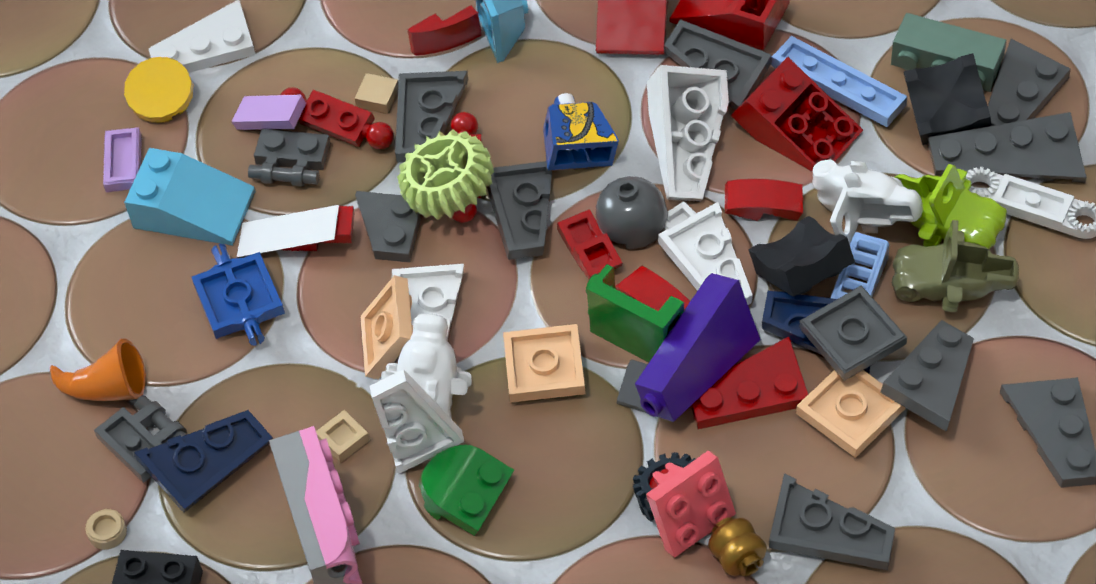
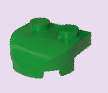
(463, 485)

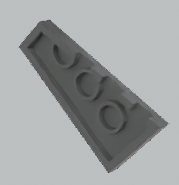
(1026, 148)

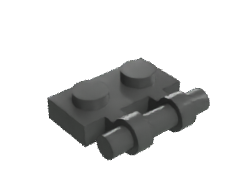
(293, 150)
(128, 433)

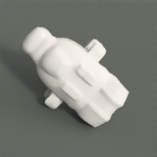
(863, 197)
(432, 361)

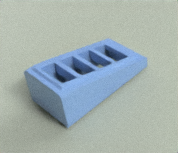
(866, 251)

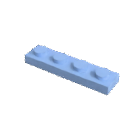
(844, 82)

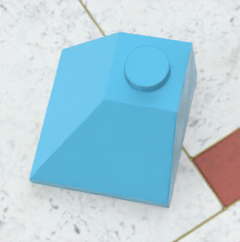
(502, 23)

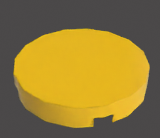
(158, 89)

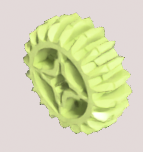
(445, 174)

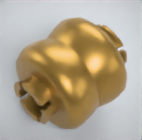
(737, 546)

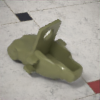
(951, 271)

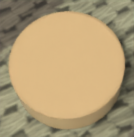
(106, 529)

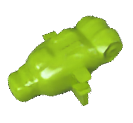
(949, 199)

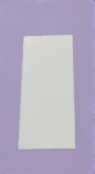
(288, 231)

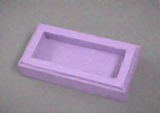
(269, 112)
(121, 158)

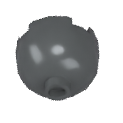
(631, 211)

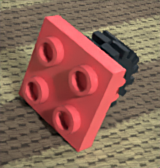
(683, 498)

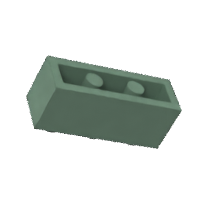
(930, 43)

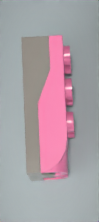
(318, 506)

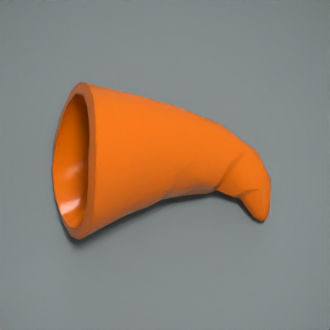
(111, 378)

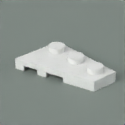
(210, 41)
(704, 247)
(433, 289)
(412, 421)

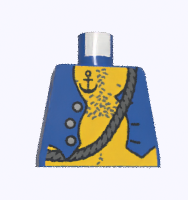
(577, 135)

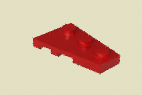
(753, 388)

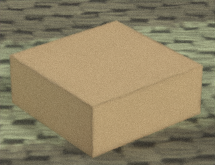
(377, 93)
(343, 436)

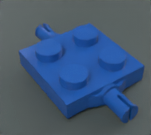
(237, 295)

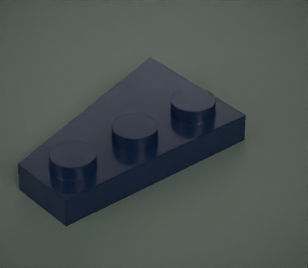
(784, 313)
(200, 461)

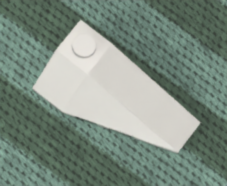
(686, 122)

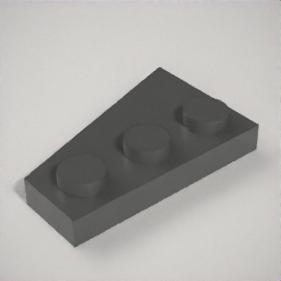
(705, 49)
(1024, 84)
(425, 107)
(521, 207)
(931, 375)
(1058, 425)
(823, 529)

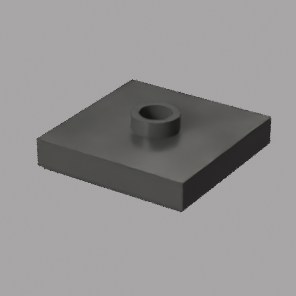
(853, 332)

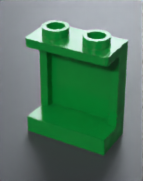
(627, 320)

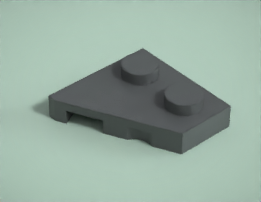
(389, 225)

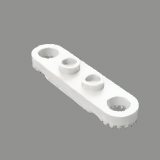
(1036, 202)

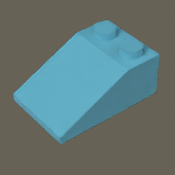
(187, 198)

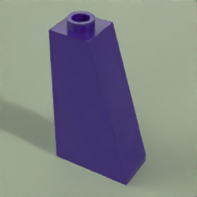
(698, 349)

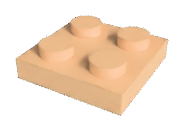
(386, 326)
(543, 363)
(849, 410)

